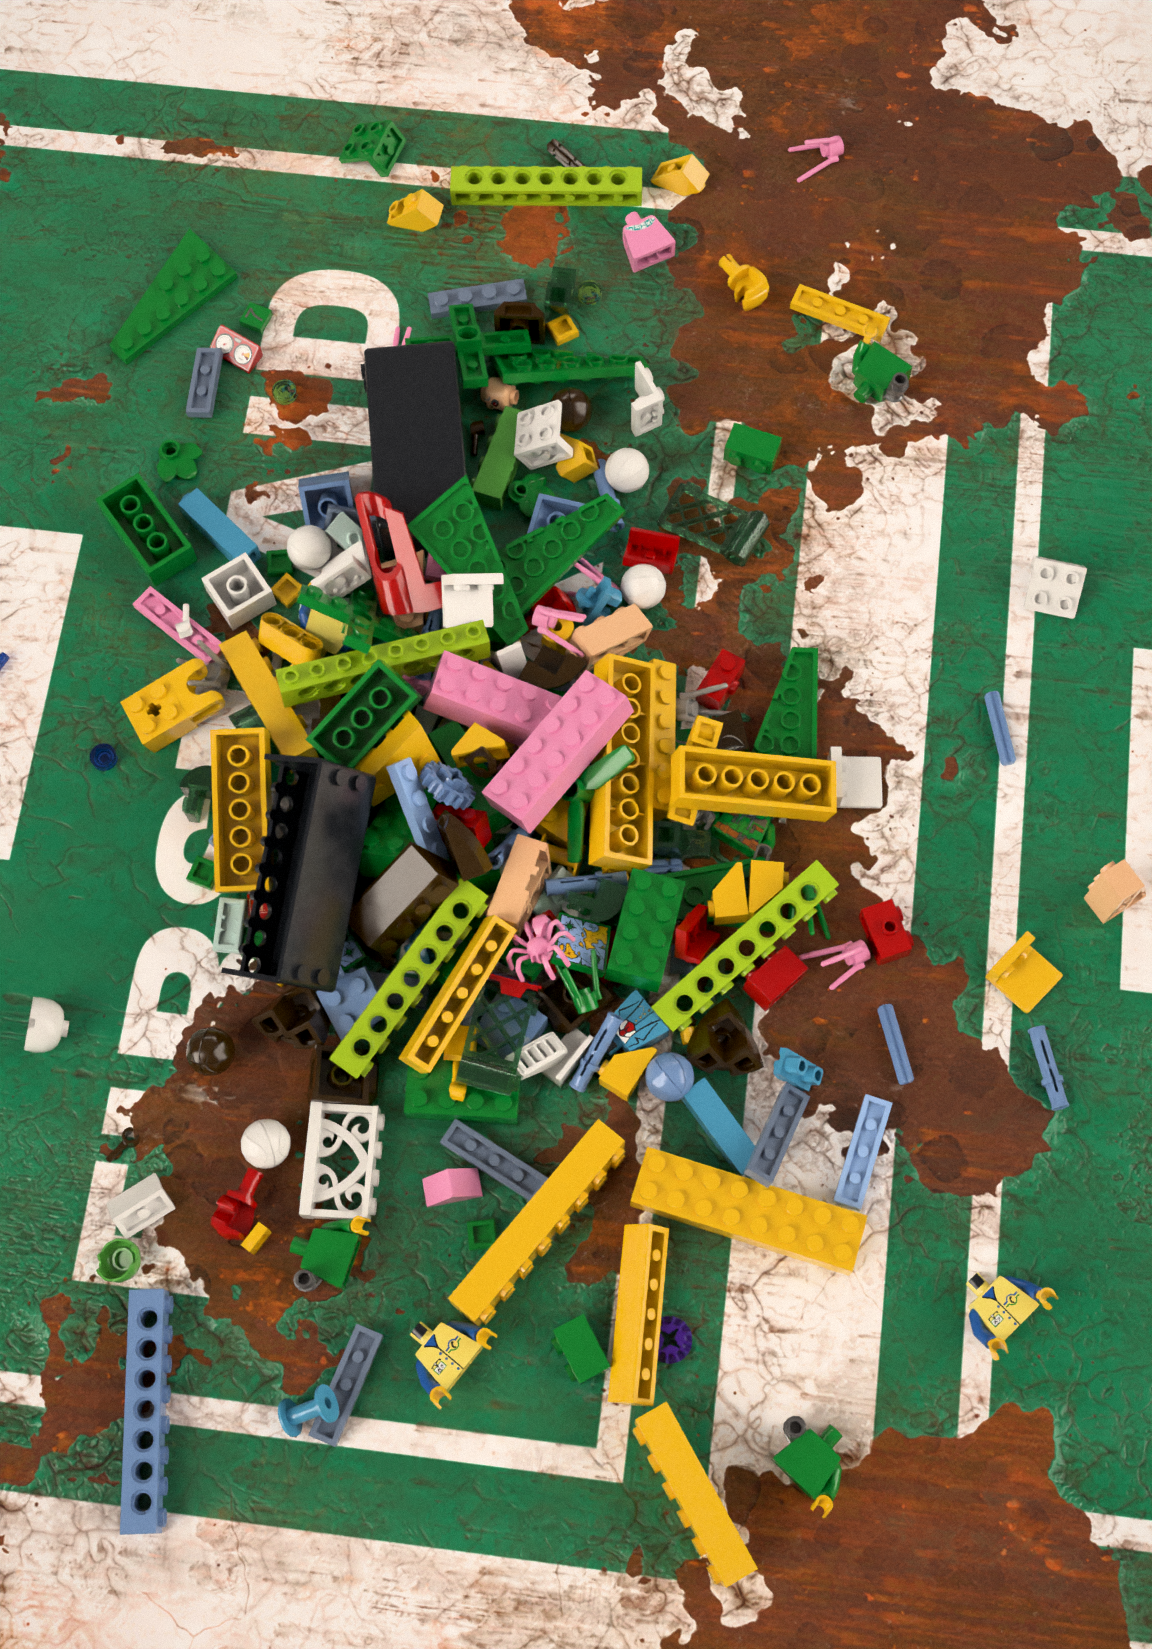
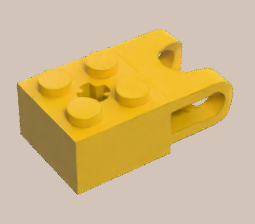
(170, 706)

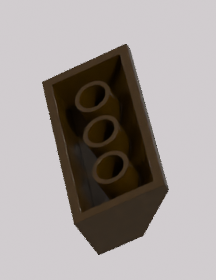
(402, 898)

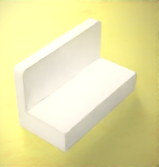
(577, 1046)
(140, 1206)

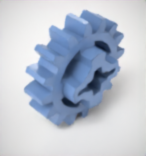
(447, 785)

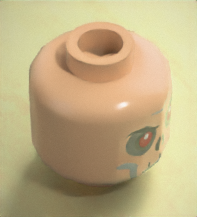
(499, 395)

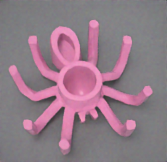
(540, 947)

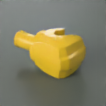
(746, 282)

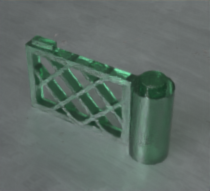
(743, 534)
(492, 1072)

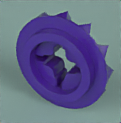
(683, 1337)

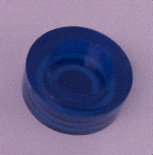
(103, 757)

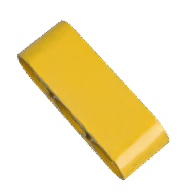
(288, 639)

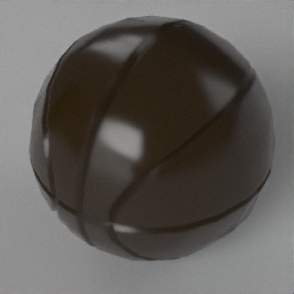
(575, 409)
(210, 1051)

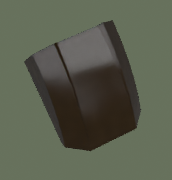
(519, 317)
(463, 847)
(558, 1004)
(334, 1085)

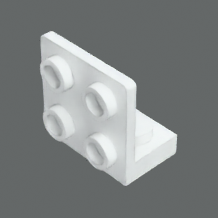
(648, 408)
(539, 437)
(344, 572)
(1054, 587)
(468, 598)
(857, 780)

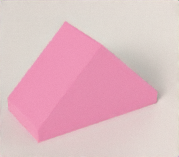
(452, 1186)

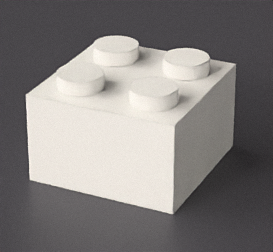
(239, 591)

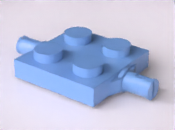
(349, 999)

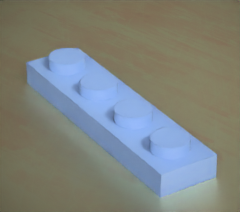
(416, 807)
(862, 1152)

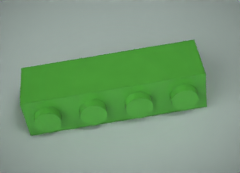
(499, 464)

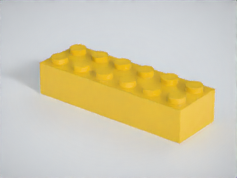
(753, 783)
(239, 806)
(695, 1495)

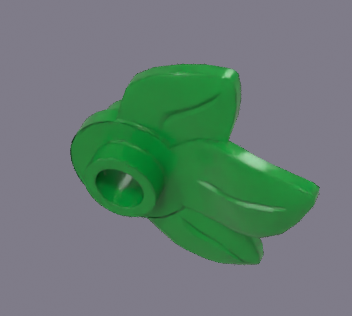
(179, 463)
(531, 487)

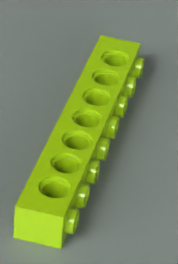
(546, 186)
(406, 656)
(825, 890)
(344, 1054)

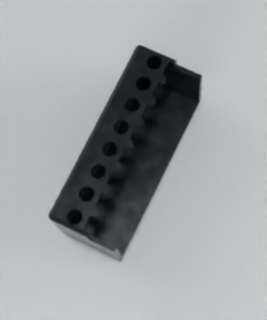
(413, 429)
(312, 875)

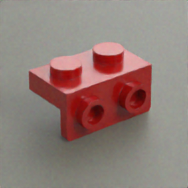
(651, 549)
(692, 938)

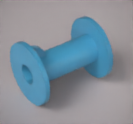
(292, 1415)

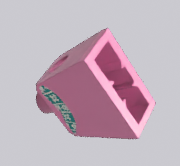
(646, 241)

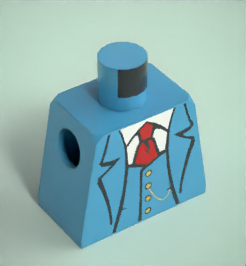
(640, 1026)

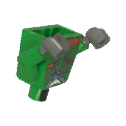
(743, 832)

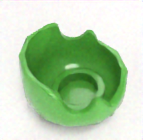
(119, 1260)

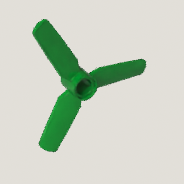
(591, 779)

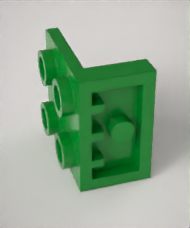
(376, 143)

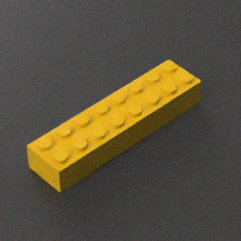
(624, 806)
(749, 1211)
(537, 1223)

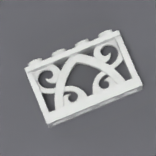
(320, 1128)

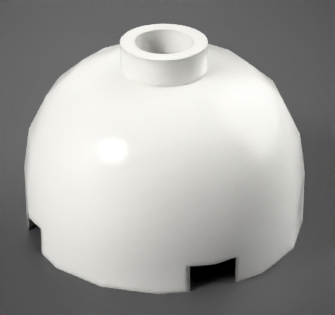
(45, 1025)

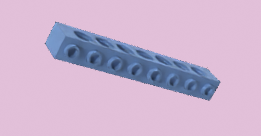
(132, 1518)

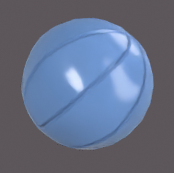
(669, 1076)

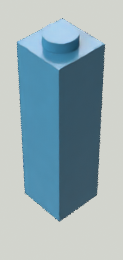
(217, 527)
(719, 1125)

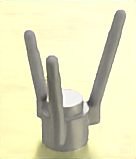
(218, 673)
(687, 707)

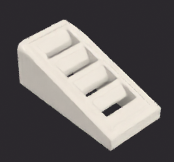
(551, 1048)

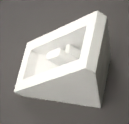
(510, 660)

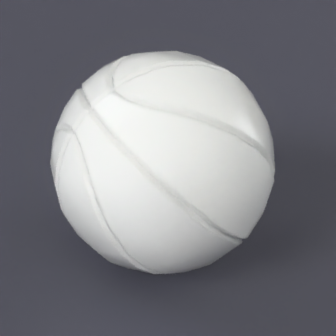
(627, 470)
(309, 547)
(643, 586)
(265, 1143)

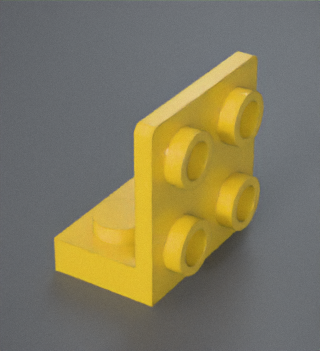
(1024, 974)

